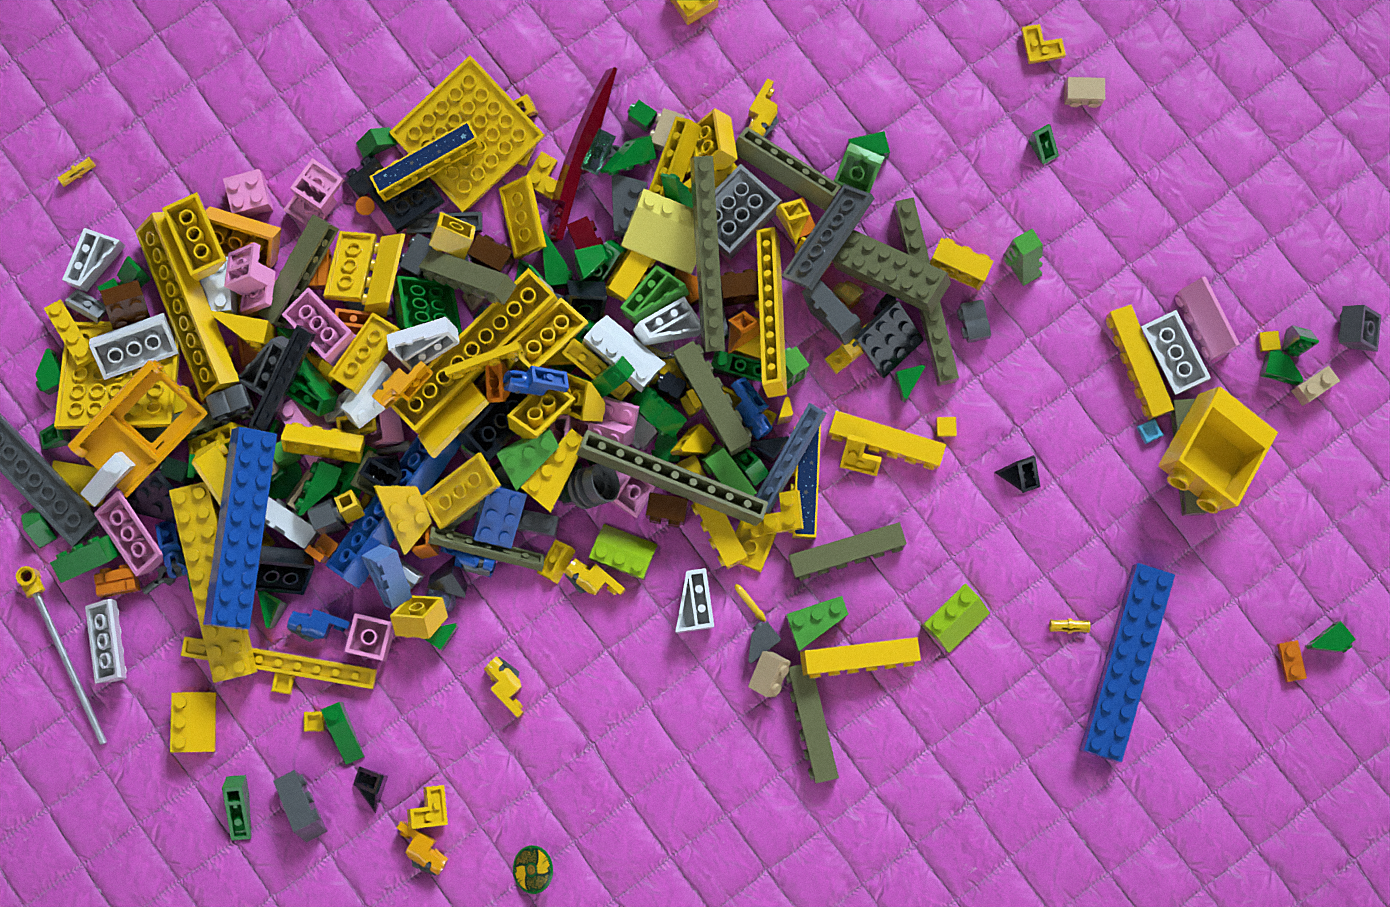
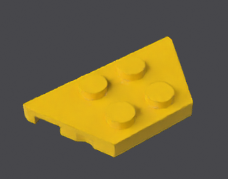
(405, 513)

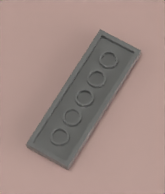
(827, 237)

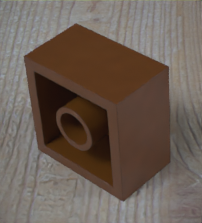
(490, 254)
(739, 287)
(125, 304)
(666, 509)

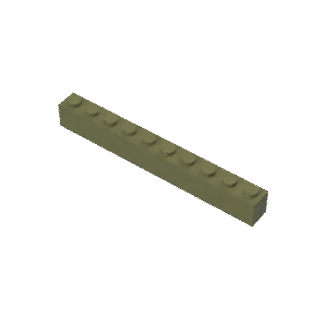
(707, 253)
(933, 324)
(672, 478)

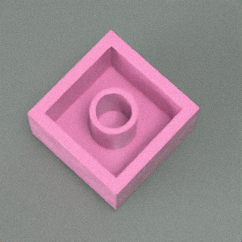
(248, 193)
(370, 637)

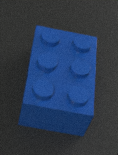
(499, 516)

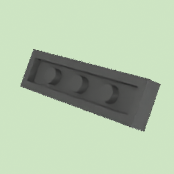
(426, 223)

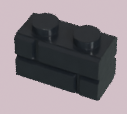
(671, 387)

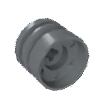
(593, 486)

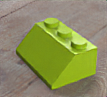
(623, 552)
(956, 618)

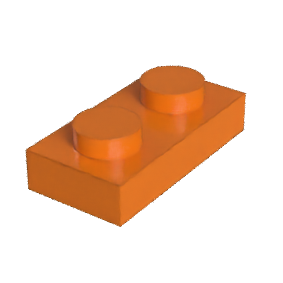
(1291, 661)

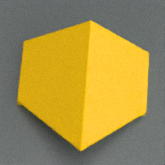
(793, 217)

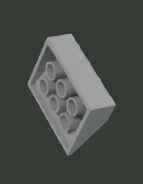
(741, 209)

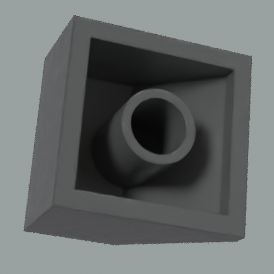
(1359, 328)

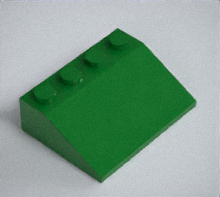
(423, 301)

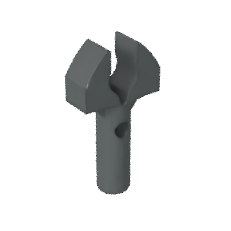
(158, 581)

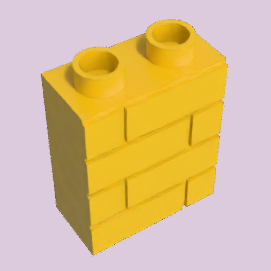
(1217, 450)

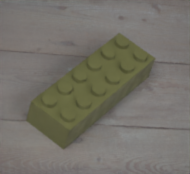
(892, 271)
(714, 402)

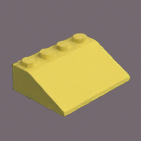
(662, 231)

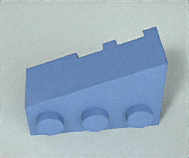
(388, 575)

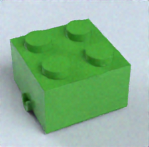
(858, 168)

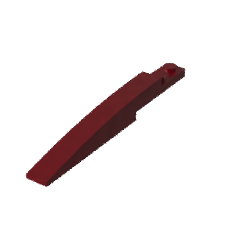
(581, 142)

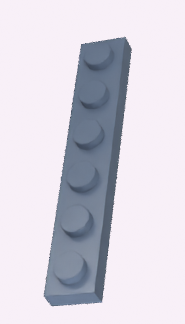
(791, 455)

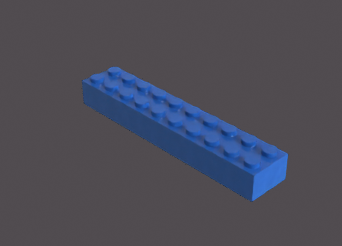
(240, 529)
(374, 529)
(1127, 662)

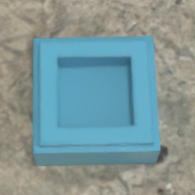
(1149, 431)

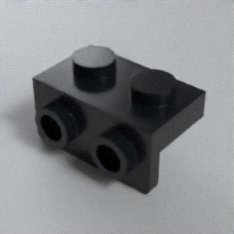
(359, 178)

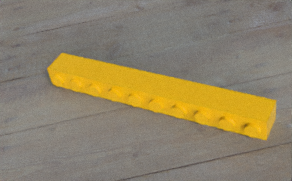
(771, 313)

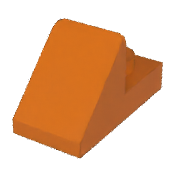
(322, 549)

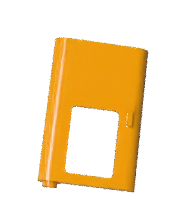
(112, 434)

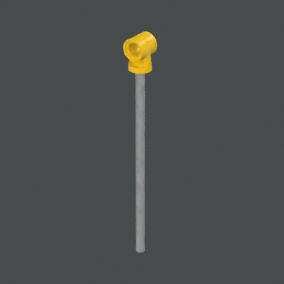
(34, 588)

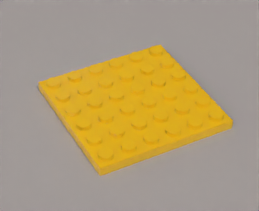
(497, 120)
(86, 392)

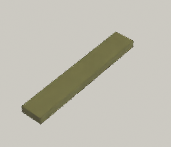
(467, 544)

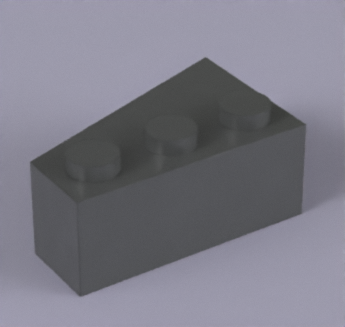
(624, 198)
(832, 312)
(260, 370)
(326, 517)
(300, 806)

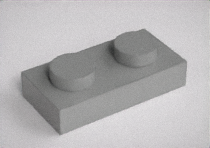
(86, 305)

